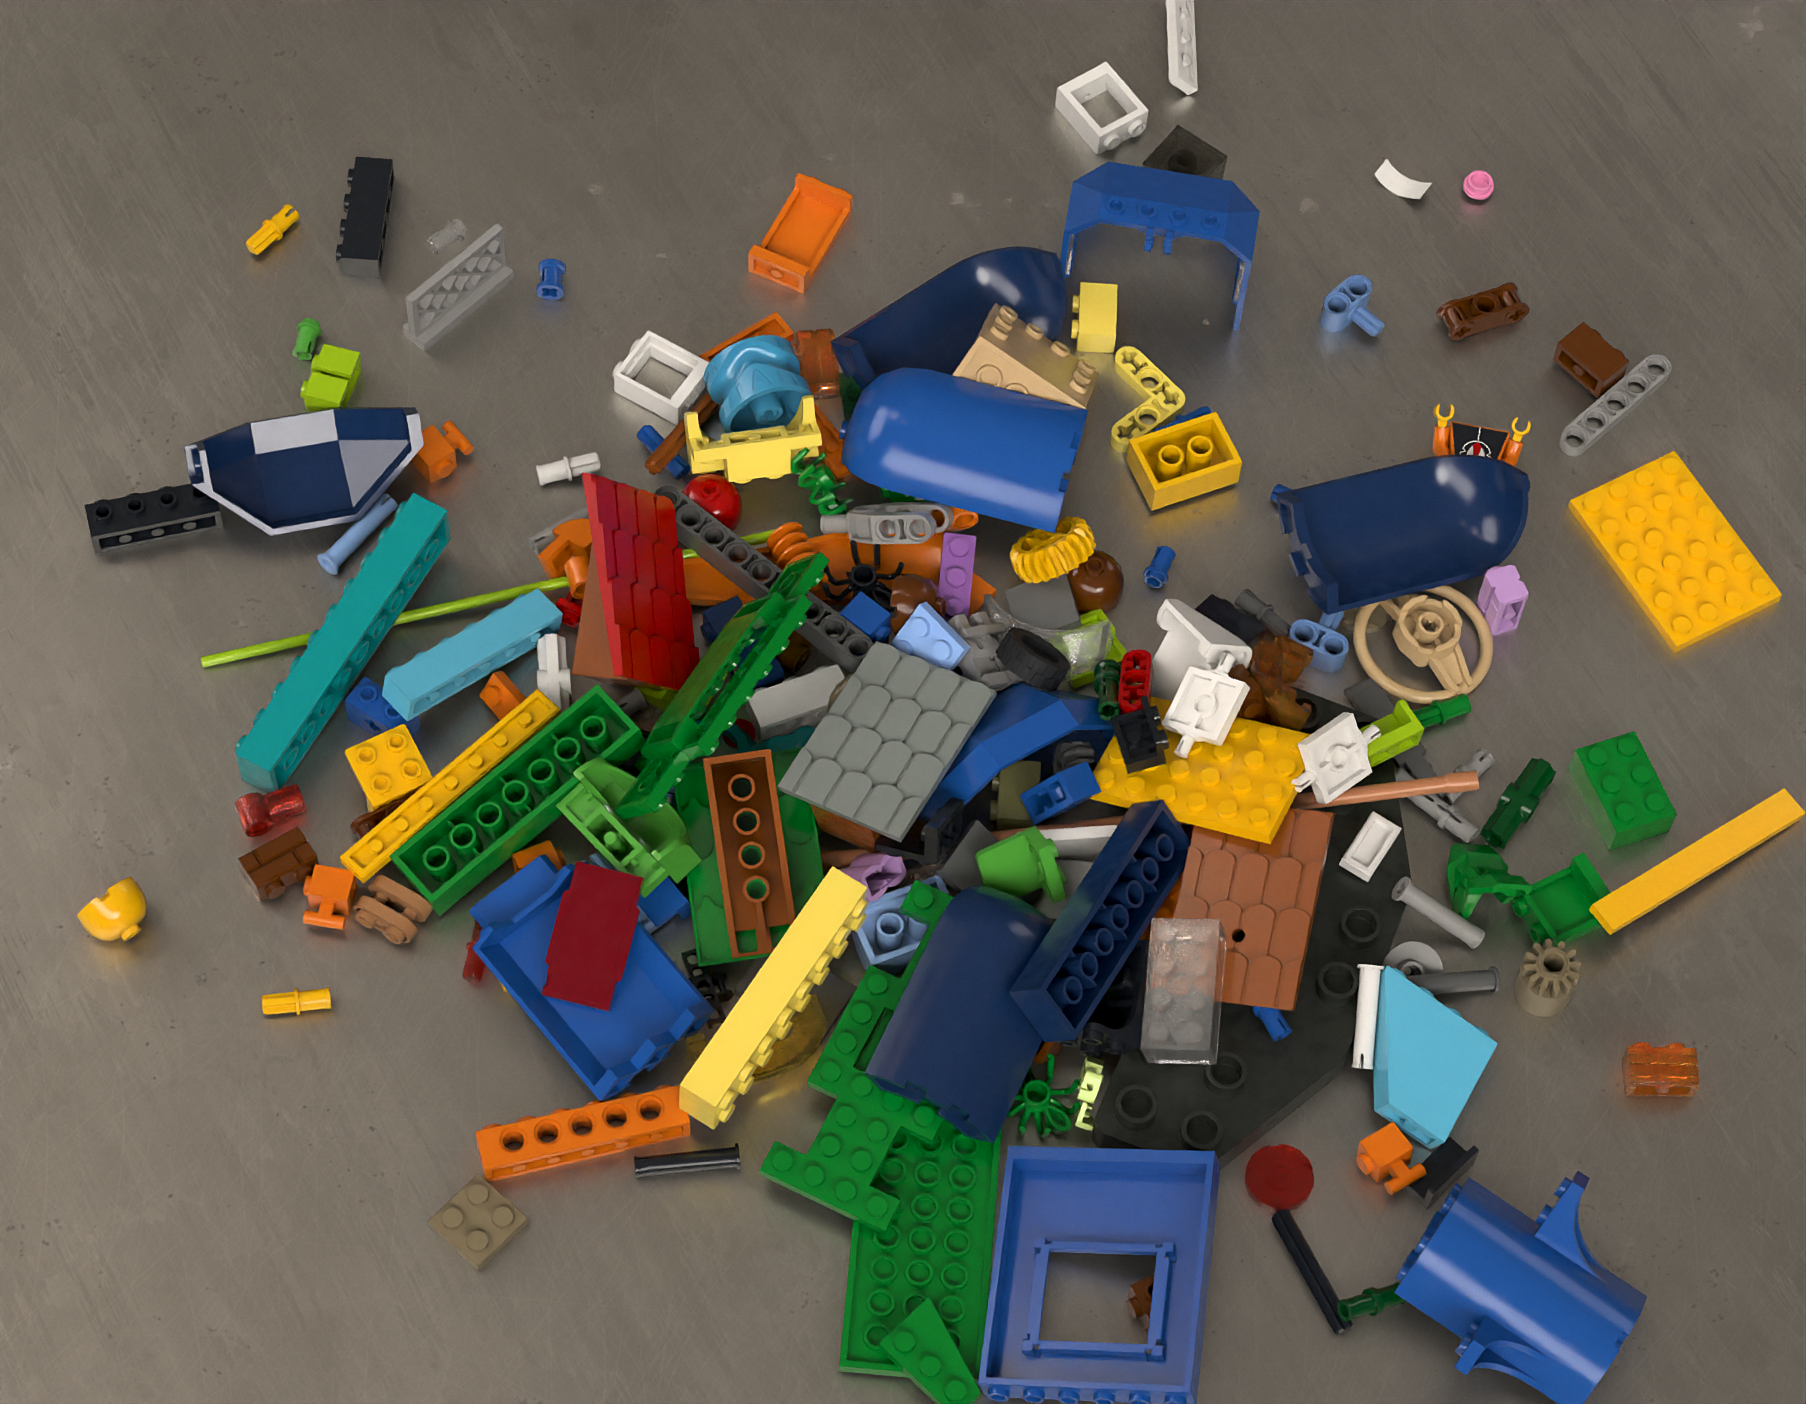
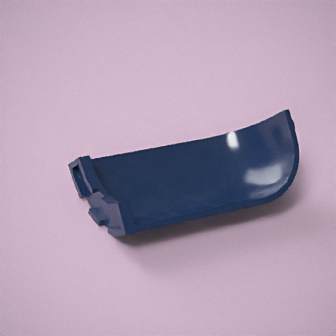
(944, 315)
(1403, 528)
(956, 1025)

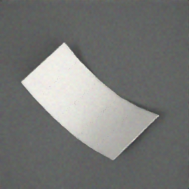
(1400, 184)

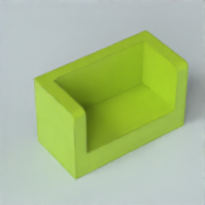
(1398, 733)

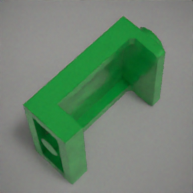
(1561, 903)

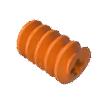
(789, 545)

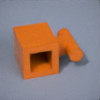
(438, 454)
(330, 892)
(1388, 1154)

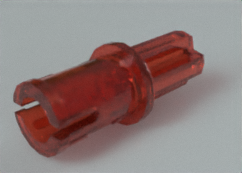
(473, 966)

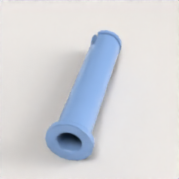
(357, 534)

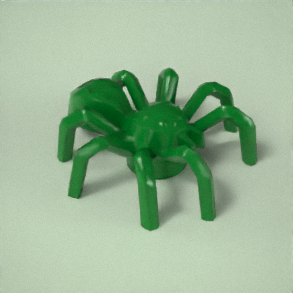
(820, 482)
(1037, 1098)

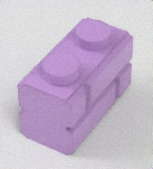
(1502, 598)

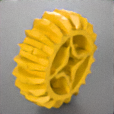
(1049, 554)

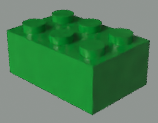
(1622, 790)

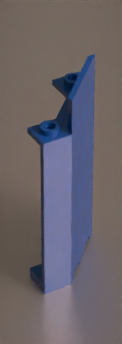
(650, 1005)

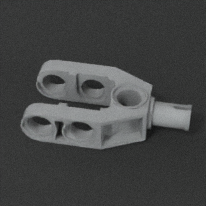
(874, 522)

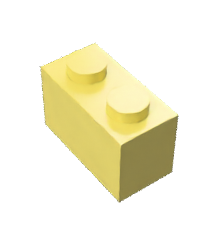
(1095, 318)

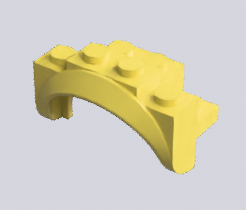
(753, 452)

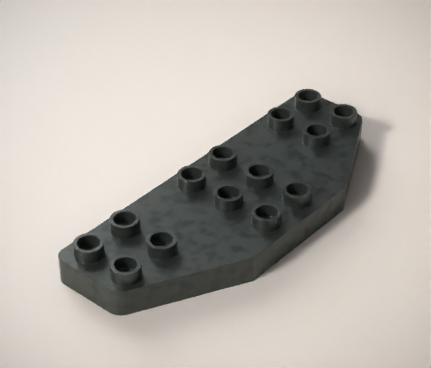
(1261, 1079)

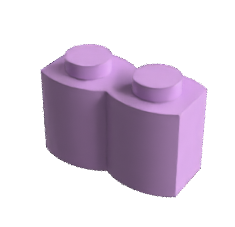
(876, 872)

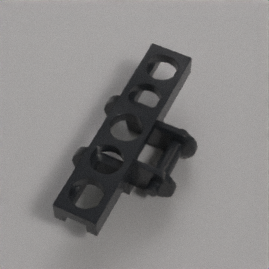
(709, 981)

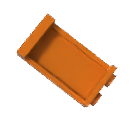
(801, 234)

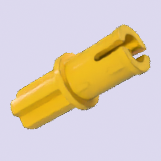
(272, 230)
(296, 1001)

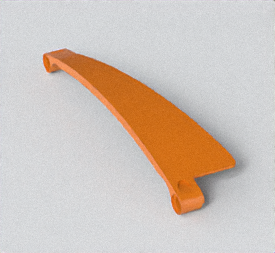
(709, 587)

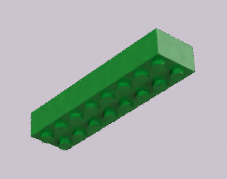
(514, 801)

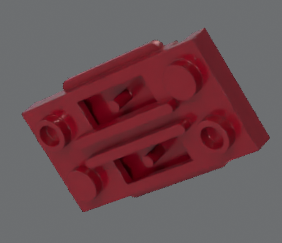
(592, 936)

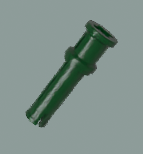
(1107, 687)

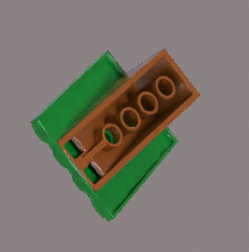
(754, 853)

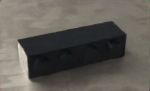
(366, 218)

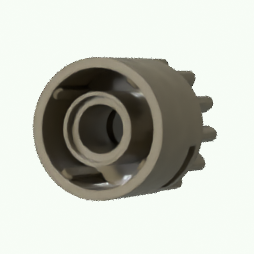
(1546, 979)

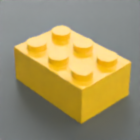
(1183, 461)

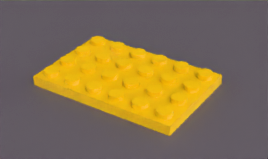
(1674, 551)
(1223, 788)

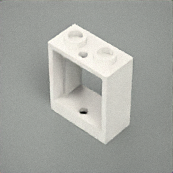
(1090, 84)
(672, 355)

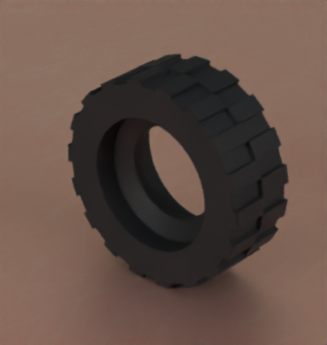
(1033, 659)

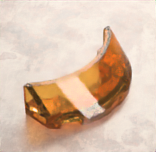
(1271, 668)

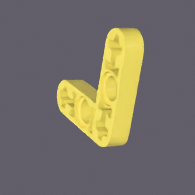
(1154, 399)

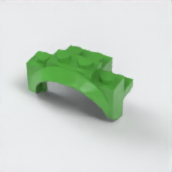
(641, 846)

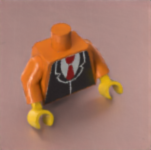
(1476, 440)

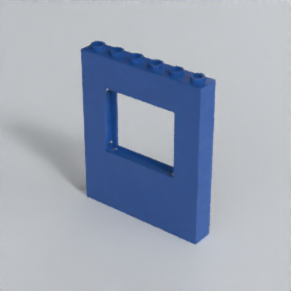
(1101, 1205)

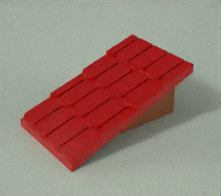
(635, 598)

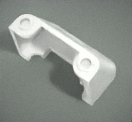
(1190, 642)

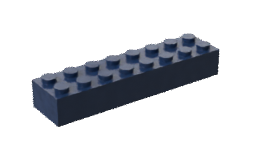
(1102, 922)

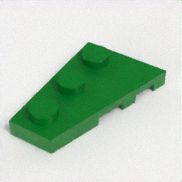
(930, 1357)

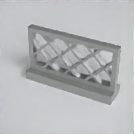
(457, 300)

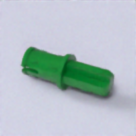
(1443, 711)

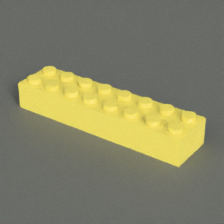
(773, 999)

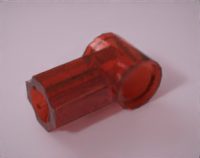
(261, 812)

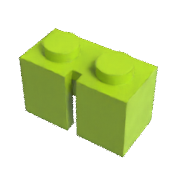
(332, 378)

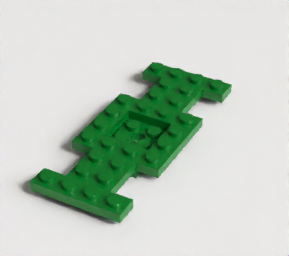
(863, 1118)

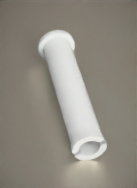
(1366, 1015)

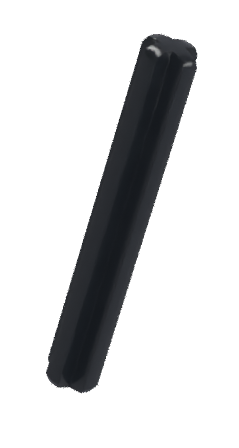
(1310, 1269)

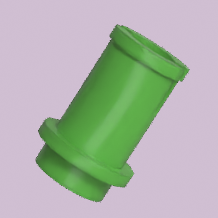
(308, 332)

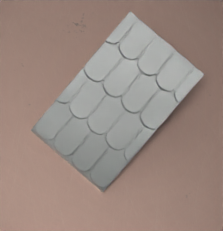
(885, 745)

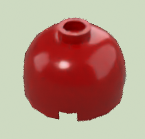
(716, 497)

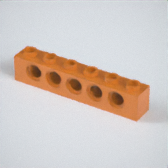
(571, 1147)

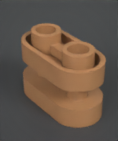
(395, 926)

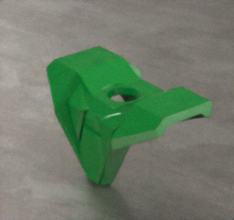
(1479, 871)

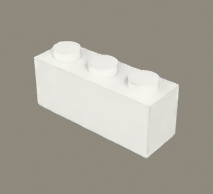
(793, 702)

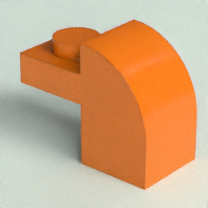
(571, 540)

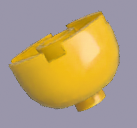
(115, 912)

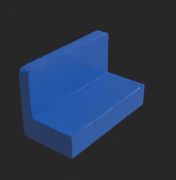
(664, 903)

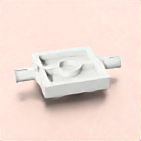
(1205, 705)
(1335, 757)

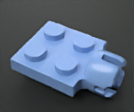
(931, 639)

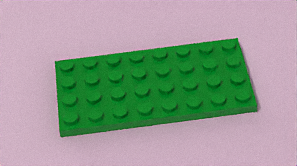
(931, 1249)

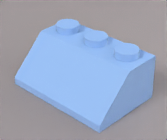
(888, 936)

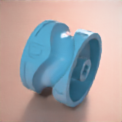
(756, 383)

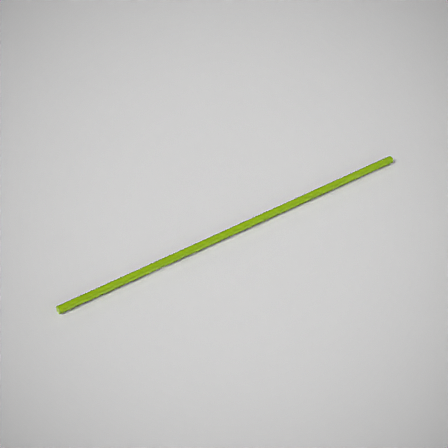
(430, 611)

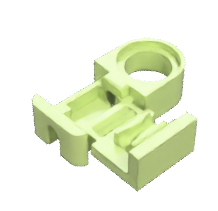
(1090, 1081)

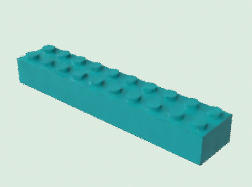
(343, 644)

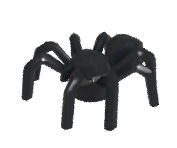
(864, 580)

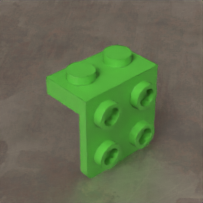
(1022, 865)

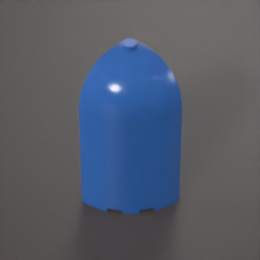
(964, 445)

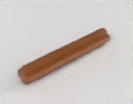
(677, 439)

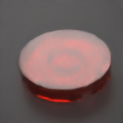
(1279, 1177)

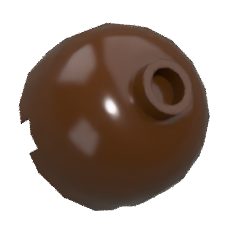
(1097, 583)
(909, 592)

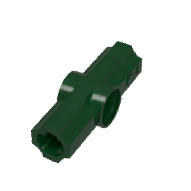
(1518, 803)

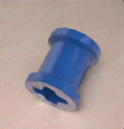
(551, 279)

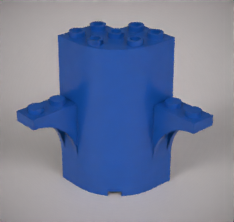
(1521, 1290)

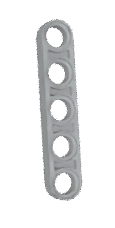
(1609, 416)

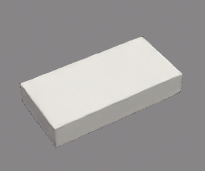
(1370, 846)

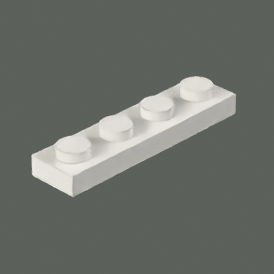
(1182, 45)

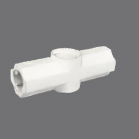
(553, 674)

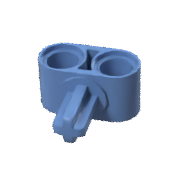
(1350, 307)
(1322, 638)

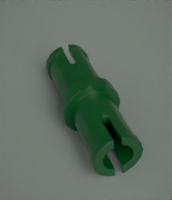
(1370, 1302)

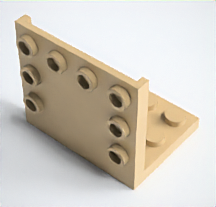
(1027, 362)

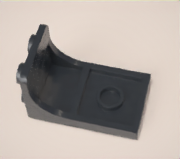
(1119, 1015)

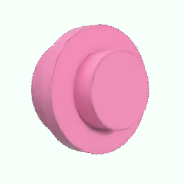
(1478, 185)

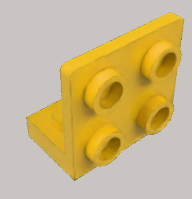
(388, 767)

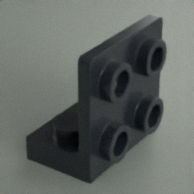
(928, 839)

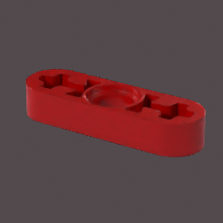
(1130, 675)

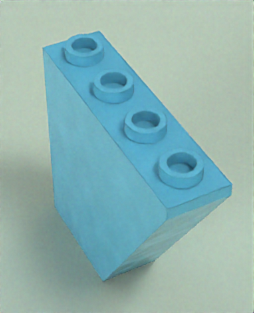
(1423, 1059)

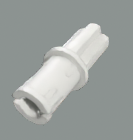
(568, 468)

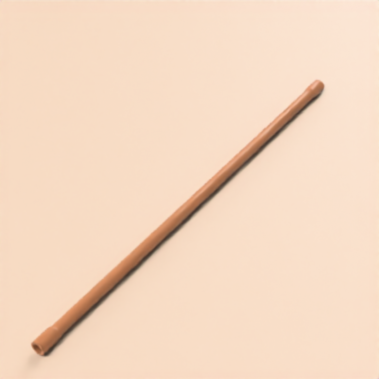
(1448, 783)

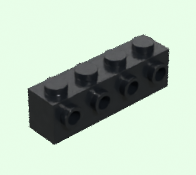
(151, 517)

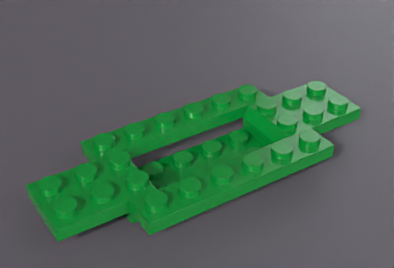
(676, 734)

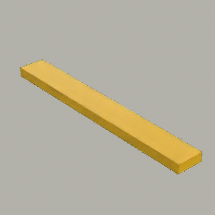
(451, 783)
(1696, 861)

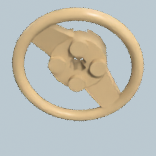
(1437, 648)

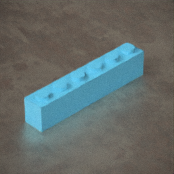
(470, 654)

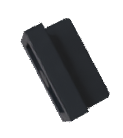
(1442, 1171)

